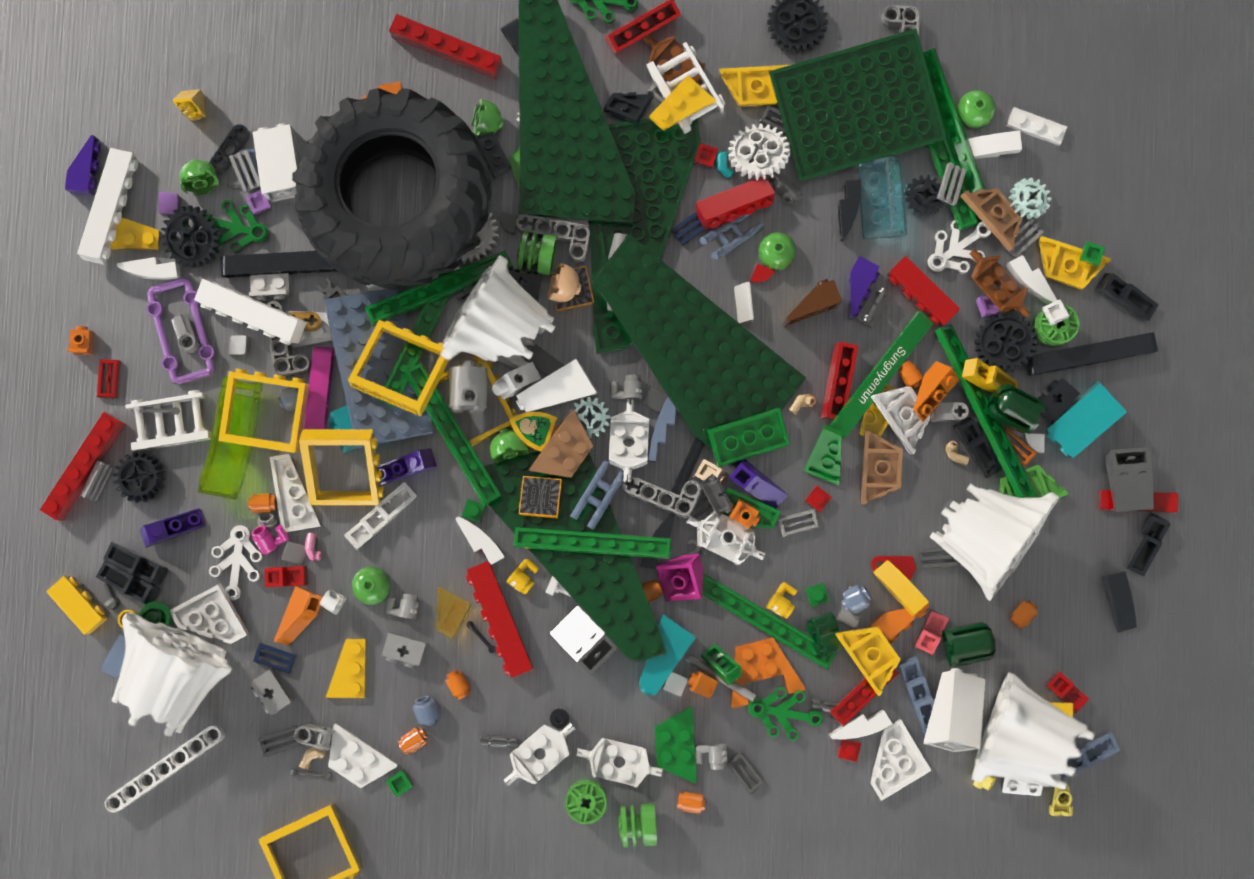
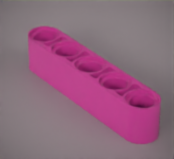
(319, 388)

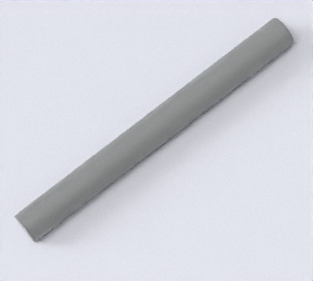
(734, 686)

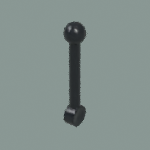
(470, 625)

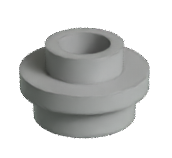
(267, 519)

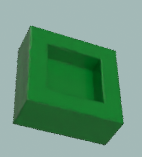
(1092, 253)
(473, 510)
(817, 595)
(399, 783)

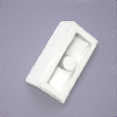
(744, 303)

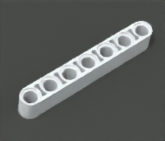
(157, 773)

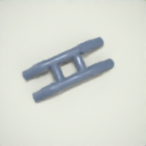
(727, 245)
(601, 505)

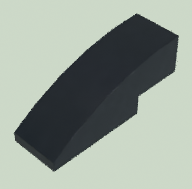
(848, 207)
(1127, 296)
(977, 447)
(662, 531)
(1147, 544)
(135, 563)
(127, 583)
(1120, 601)

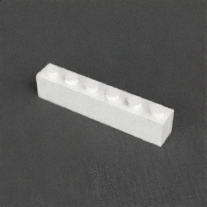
(107, 206)
(250, 311)

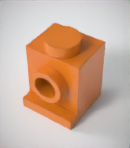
(84, 347)
(742, 507)

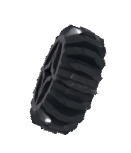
(156, 474)

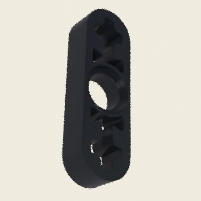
(227, 141)

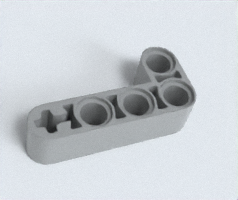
(900, 20)
(554, 226)
(286, 356)
(660, 493)

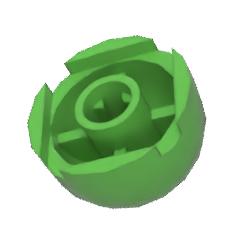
(976, 109)
(486, 119)
(198, 177)
(777, 251)
(506, 446)
(371, 585)

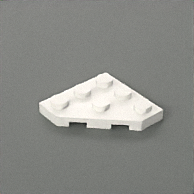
(210, 616)
(896, 761)

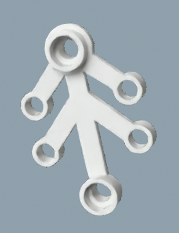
(955, 249)
(236, 559)

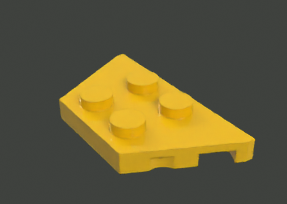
(750, 85)
(1063, 264)
(871, 654)

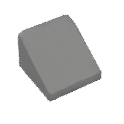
(239, 345)
(294, 553)

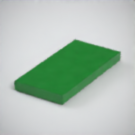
(748, 437)

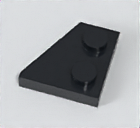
(629, 105)

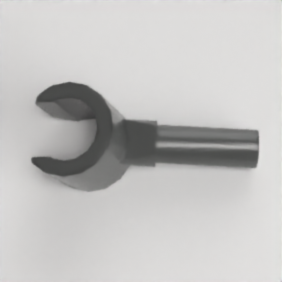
(112, 603)

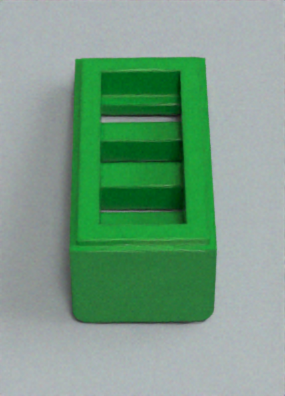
(730, 673)

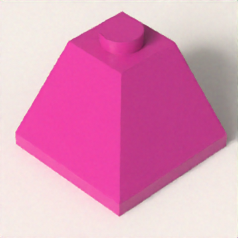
(681, 578)

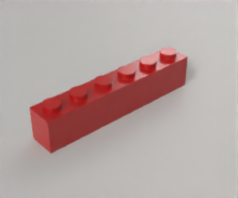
(445, 46)
(77, 473)
(500, 619)

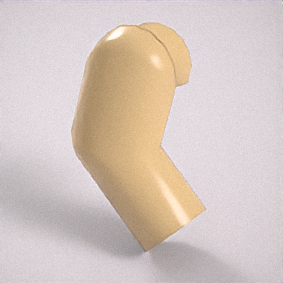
(309, 755)

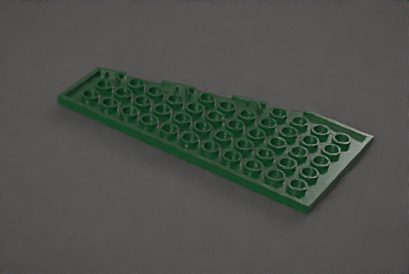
(693, 347)

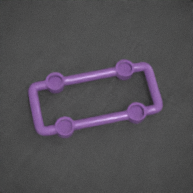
(206, 351)

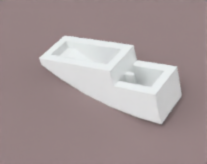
(996, 144)
(152, 269)
(1033, 280)
(480, 540)
(860, 726)

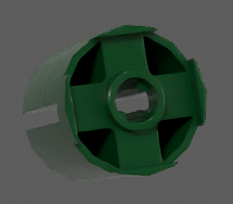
(1015, 408)
(969, 644)

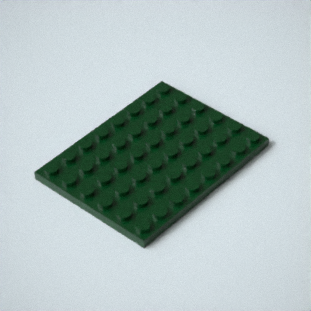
(857, 105)

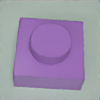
(258, 202)
(986, 306)

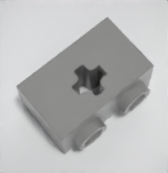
(415, 647)
(280, 697)

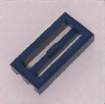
(682, 224)
(290, 663)

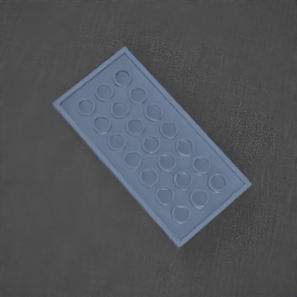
(350, 333)

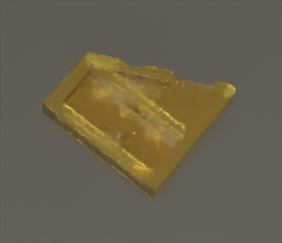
(450, 612)

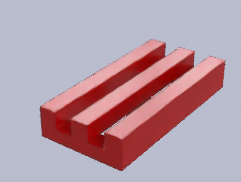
(100, 394)

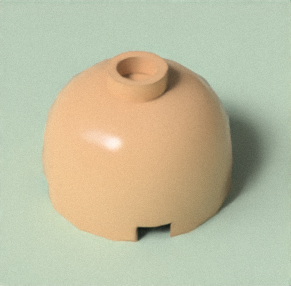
(564, 284)

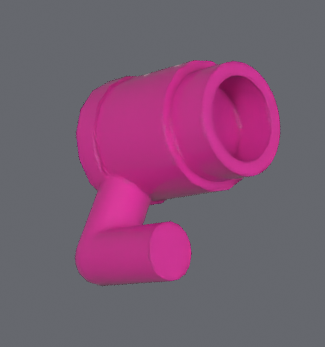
(265, 539)

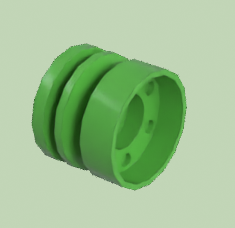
(537, 253)
(1054, 337)
(590, 790)
(638, 825)

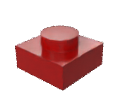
(706, 155)
(818, 498)
(849, 750)

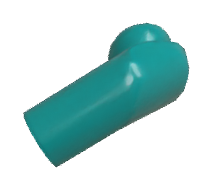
(721, 164)

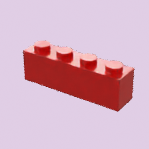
(642, 25)
(735, 203)
(922, 291)
(839, 379)

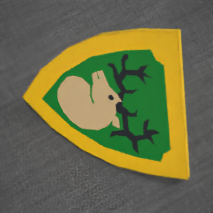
(534, 428)

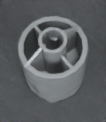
(467, 380)

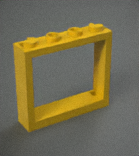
(387, 395)
(509, 412)
(341, 437)
(294, 445)
(330, 811)

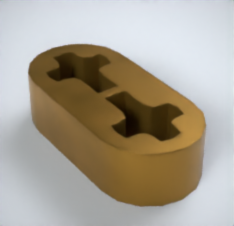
(307, 316)

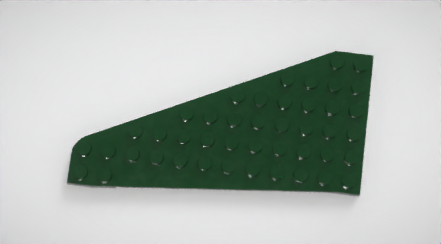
(565, 142)
(659, 171)
(598, 583)

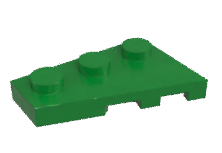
(826, 455)
(767, 514)

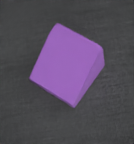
(168, 202)

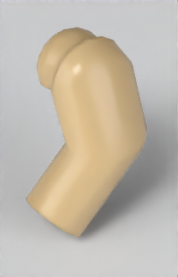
(802, 401)
(954, 455)

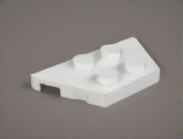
(898, 411)
(356, 758)

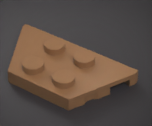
(996, 214)
(565, 449)
(880, 467)

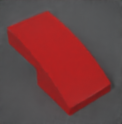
(285, 576)
(1067, 692)

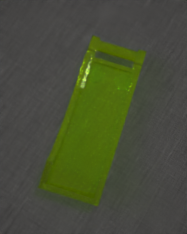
(228, 461)

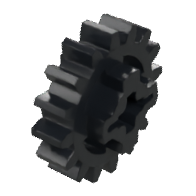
(917, 195)

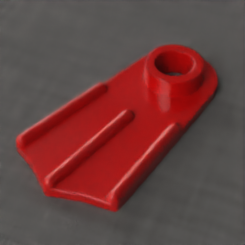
(904, 564)

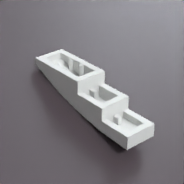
(380, 516)

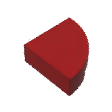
(761, 274)

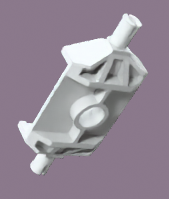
(628, 426)
(711, 532)
(524, 760)
(635, 766)

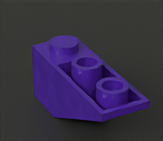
(82, 171)
(858, 284)
(407, 465)
(757, 484)
(171, 527)

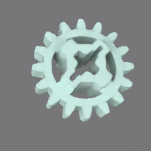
(1038, 203)
(598, 417)

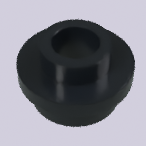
(563, 713)

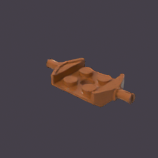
(665, 51)
(1009, 294)

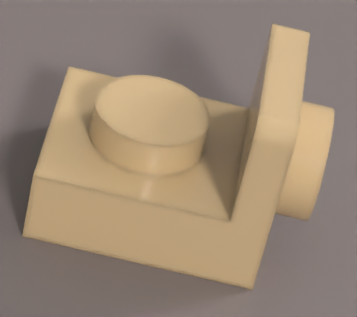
(708, 468)

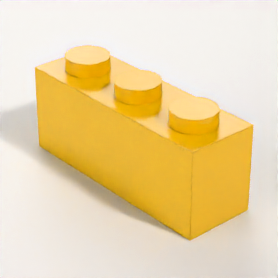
(77, 604)

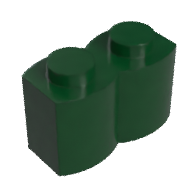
(823, 632)

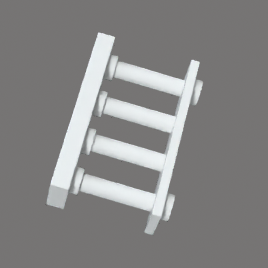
(667, 87)
(162, 440)

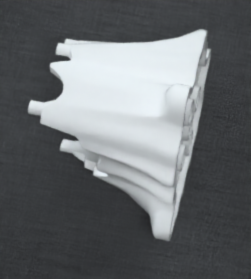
(497, 320)
(993, 533)
(166, 672)
(1027, 738)

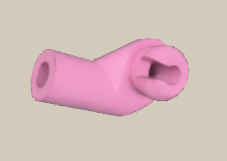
(310, 548)

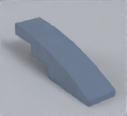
(665, 418)
(917, 691)
(1093, 753)

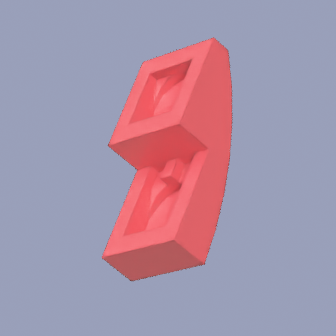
(931, 632)

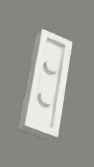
(1036, 126)

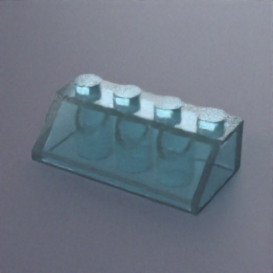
(882, 198)

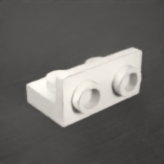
(270, 286)

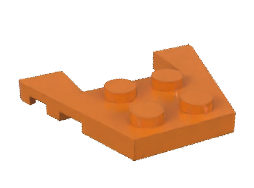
(762, 661)

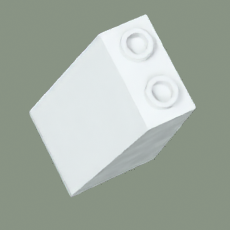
(276, 160)
(559, 387)
(957, 712)

